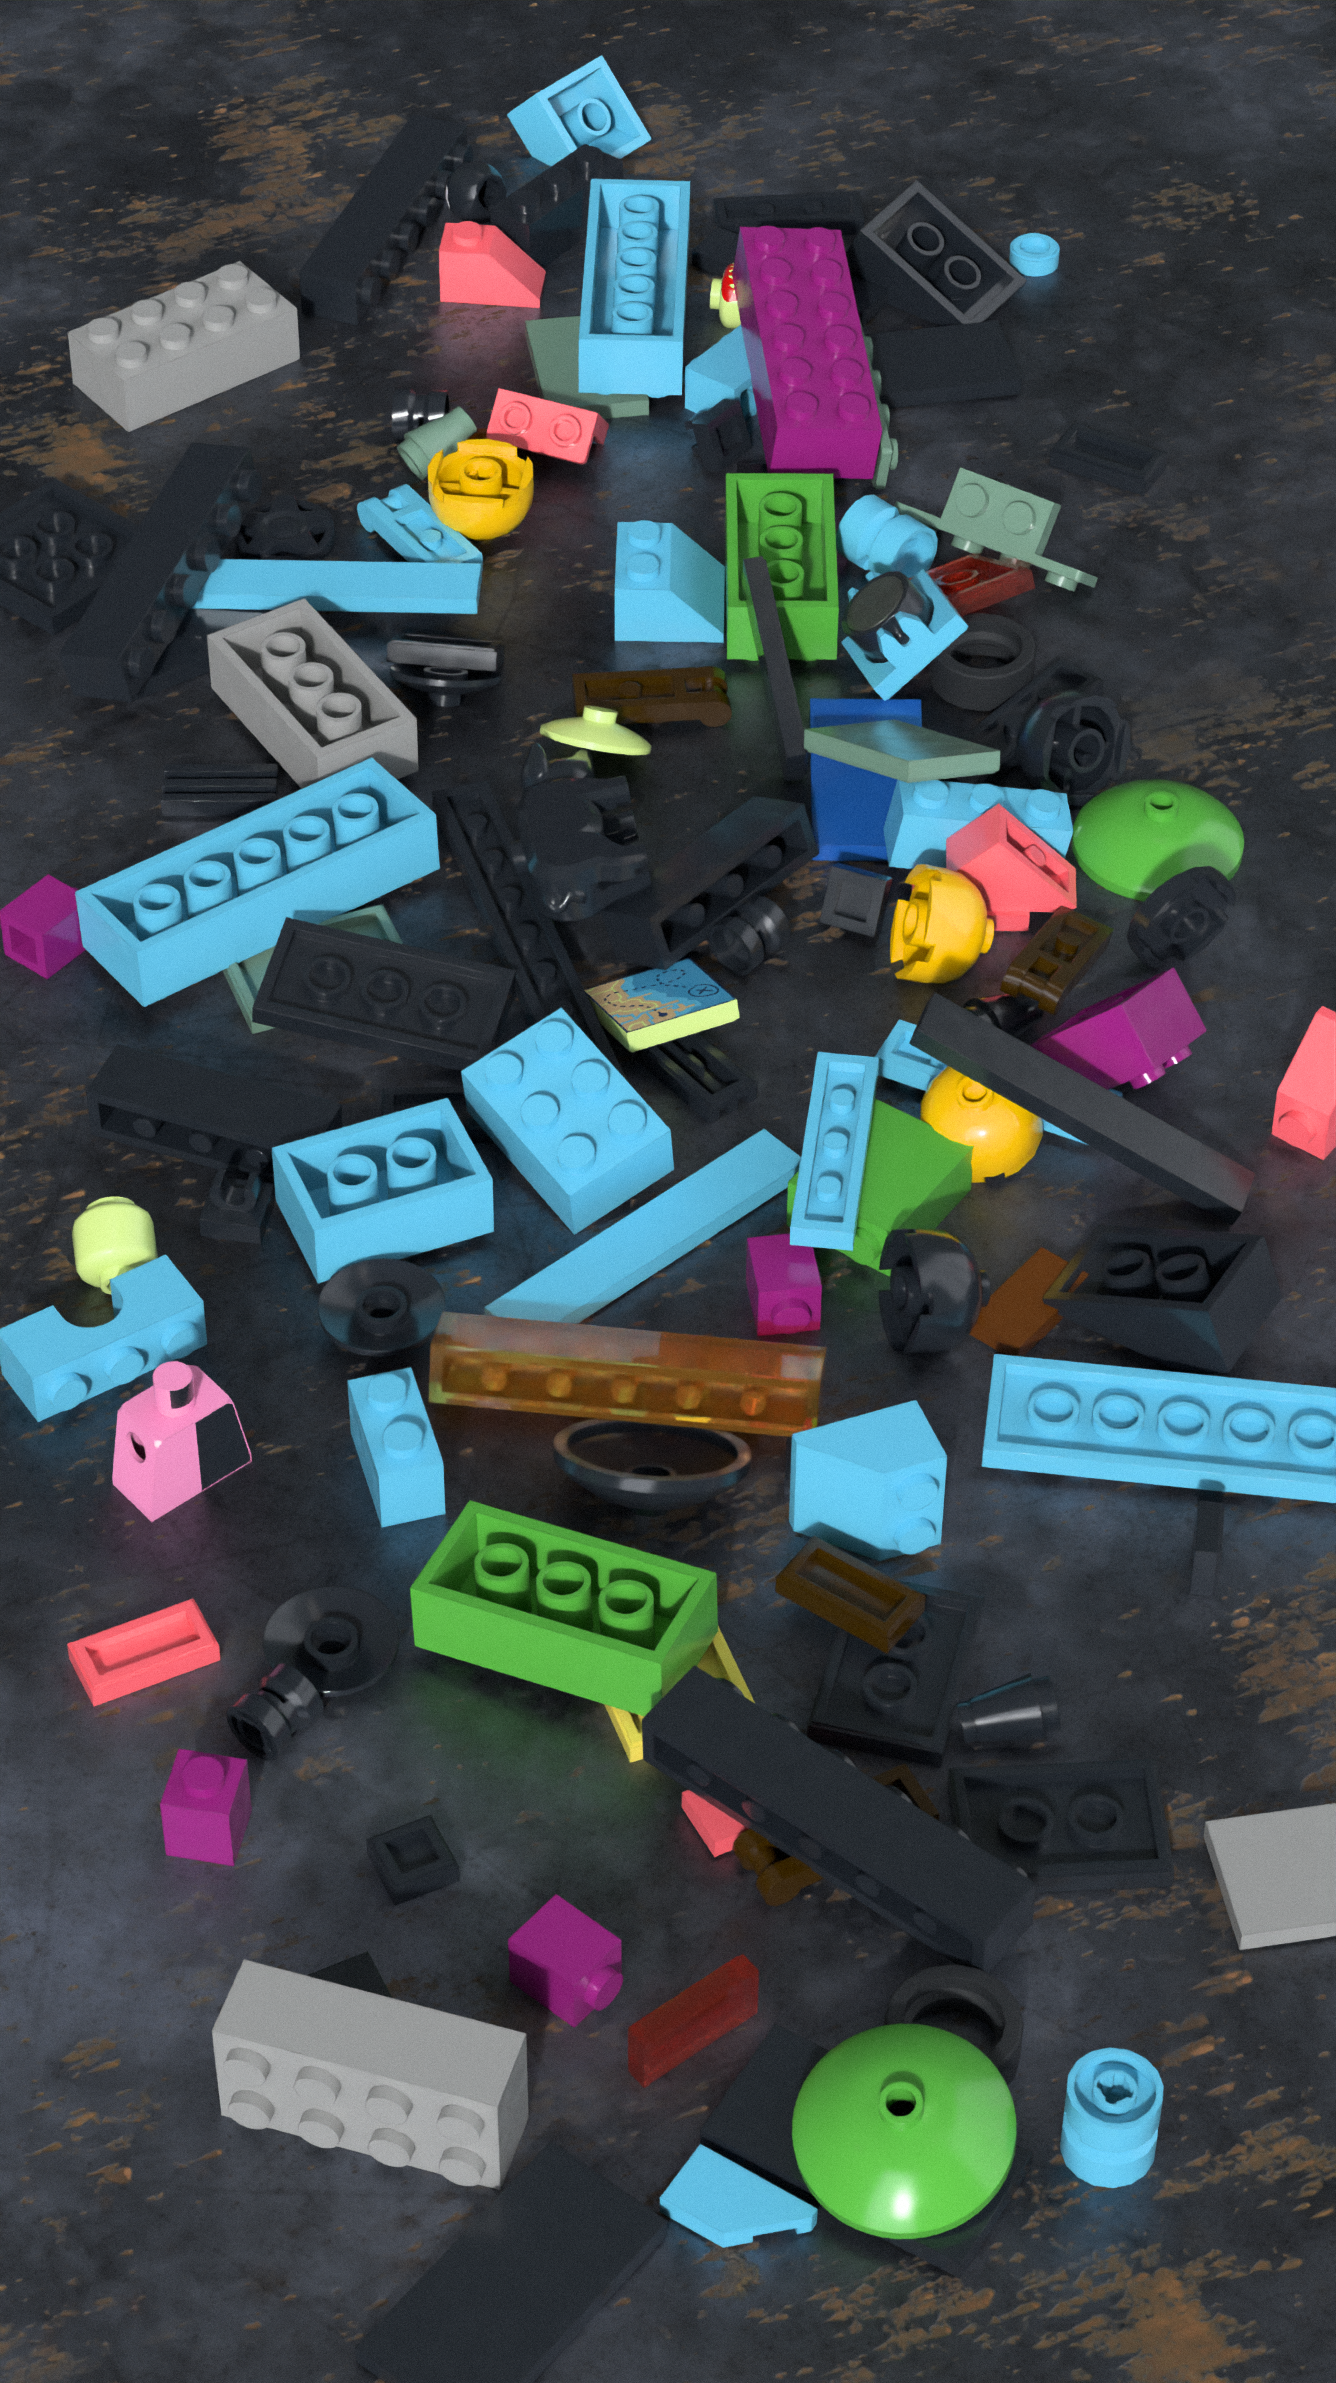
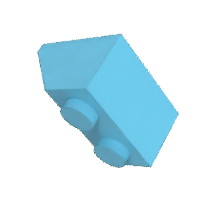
(579, 111)
(666, 586)
(870, 1483)

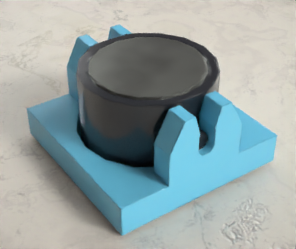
(898, 627)

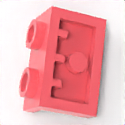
(545, 426)

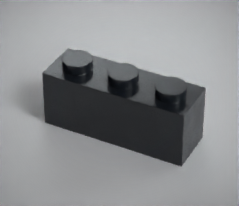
(553, 208)

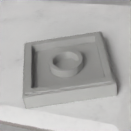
(1277, 1874)

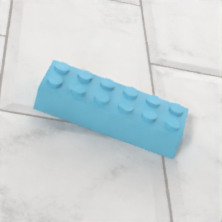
(634, 288)
(236, 884)

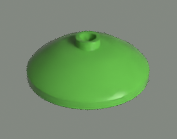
(1152, 831)
(912, 2170)

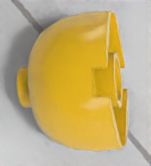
(481, 488)
(939, 927)
(978, 1117)

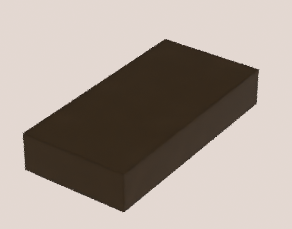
(850, 1594)

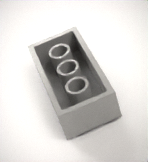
(184, 345)
(310, 696)
(371, 2075)

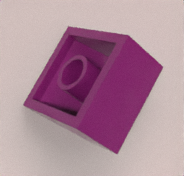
(1128, 1033)

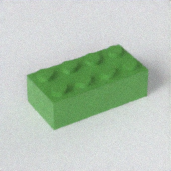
(793, 528)
(563, 1608)

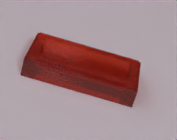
(692, 2020)

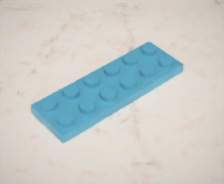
(1161, 1428)

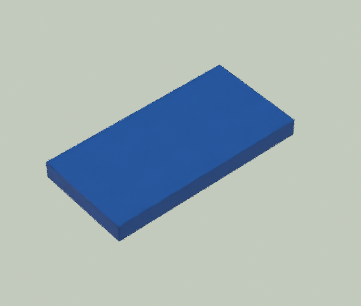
(846, 800)

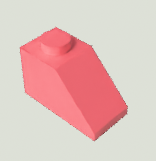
(487, 268)
(1011, 865)
(1308, 1091)

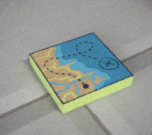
(662, 1005)

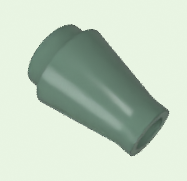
(432, 437)

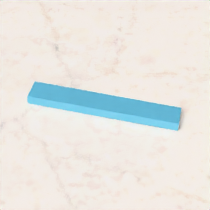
(343, 586)
(654, 1234)

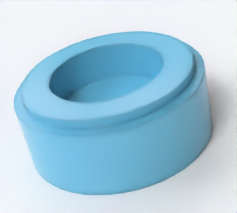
(1034, 254)

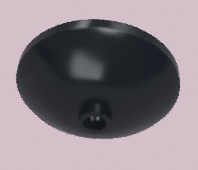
(651, 1464)

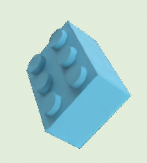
(568, 1120)
(383, 1188)

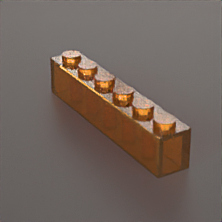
(626, 1374)

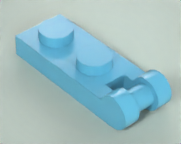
(414, 529)

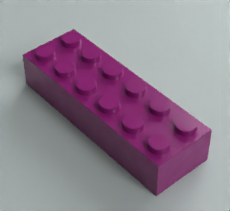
(806, 352)

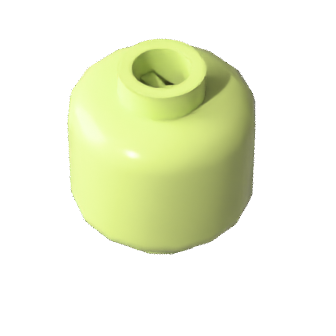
(111, 1240)

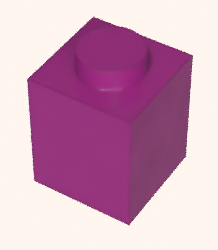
(42, 927)
(782, 1285)
(206, 1807)
(566, 1961)

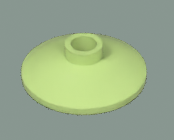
(597, 732)

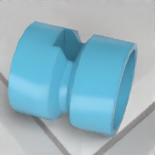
(883, 540)
(1111, 2117)

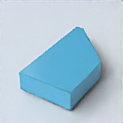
(731, 2202)

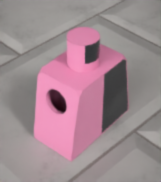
(176, 1440)

